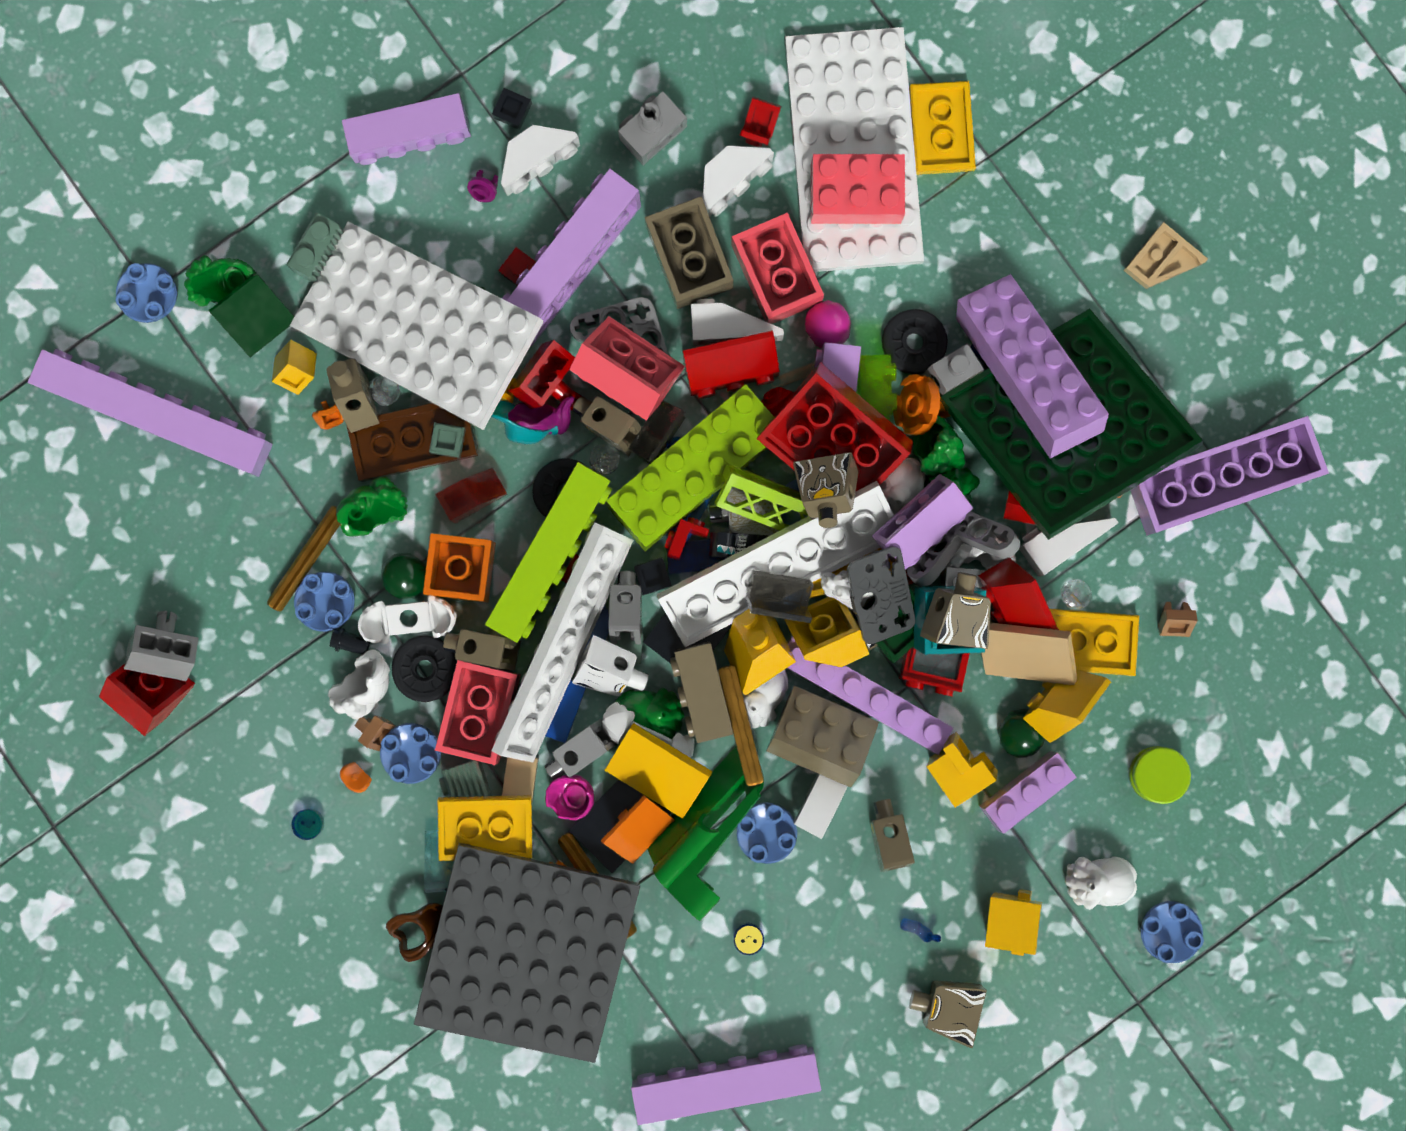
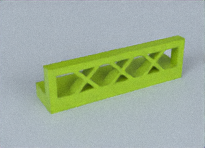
(762, 489)

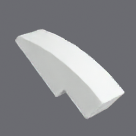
(820, 805)

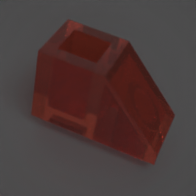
(471, 495)

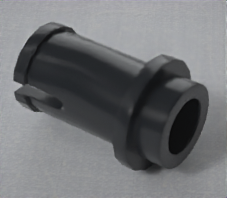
(348, 642)

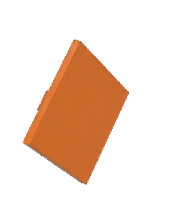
(637, 829)

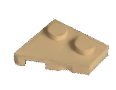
(1163, 258)

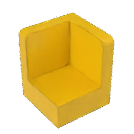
(294, 367)

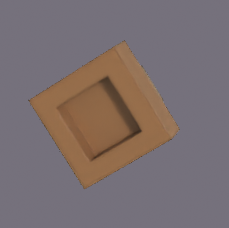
(1177, 622)
(373, 731)

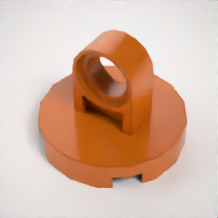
(918, 405)

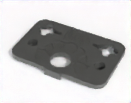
(889, 593)

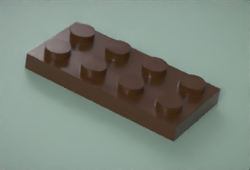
(404, 441)

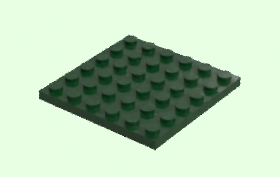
(1138, 441)

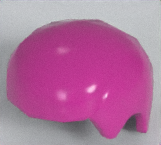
(828, 323)
(570, 797)

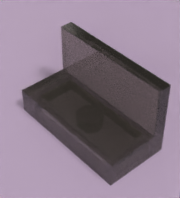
(656, 432)
(779, 596)

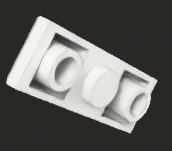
(534, 154)
(730, 174)

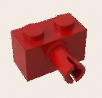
(544, 377)

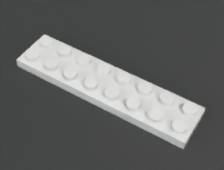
(800, 551)
(562, 644)

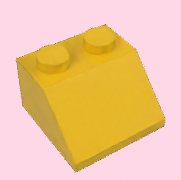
(831, 635)
(757, 649)
(1064, 706)

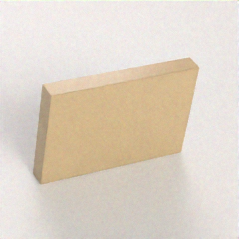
(1030, 654)

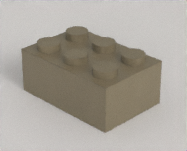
(689, 252)
(701, 692)
(823, 736)

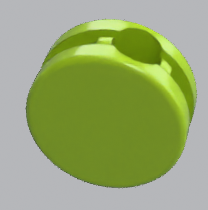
(1159, 774)

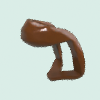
(427, 918)

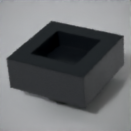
(511, 108)
(652, 576)

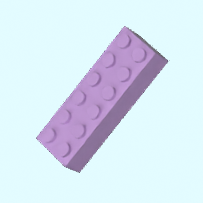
(576, 248)
(1031, 366)
(1229, 475)

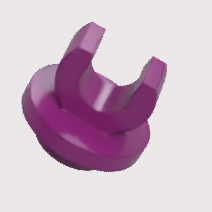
(482, 188)

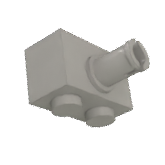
(652, 127)
(161, 650)

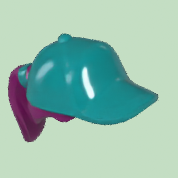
(533, 425)

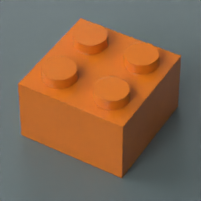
(459, 568)

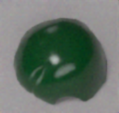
(403, 575)
(1018, 736)

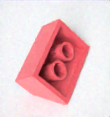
(626, 367)

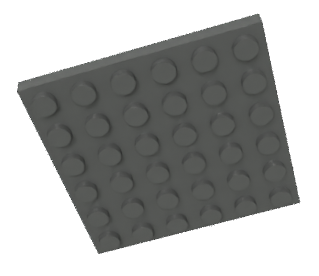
(526, 953)

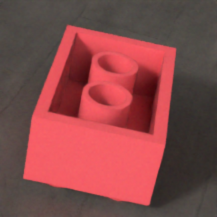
(857, 188)
(777, 269)
(476, 711)

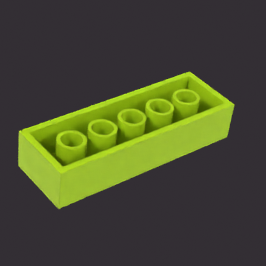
(691, 469)
(548, 551)

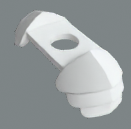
(383, 620)
(618, 721)

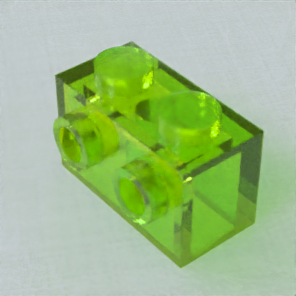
(875, 383)

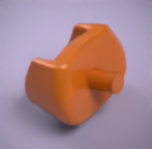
(328, 416)
(355, 778)

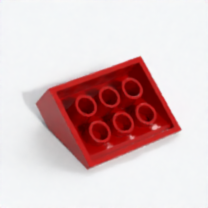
(832, 419)

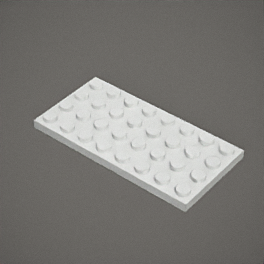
(853, 100)
(417, 325)

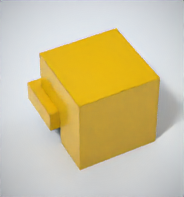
(960, 772)
(1013, 923)

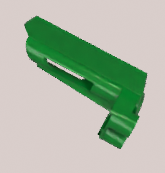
(690, 843)

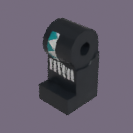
(727, 544)

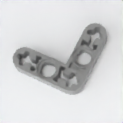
(639, 326)
(955, 538)

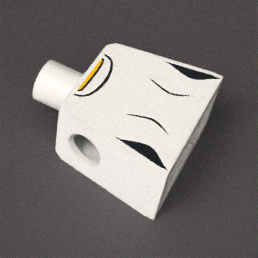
(608, 668)

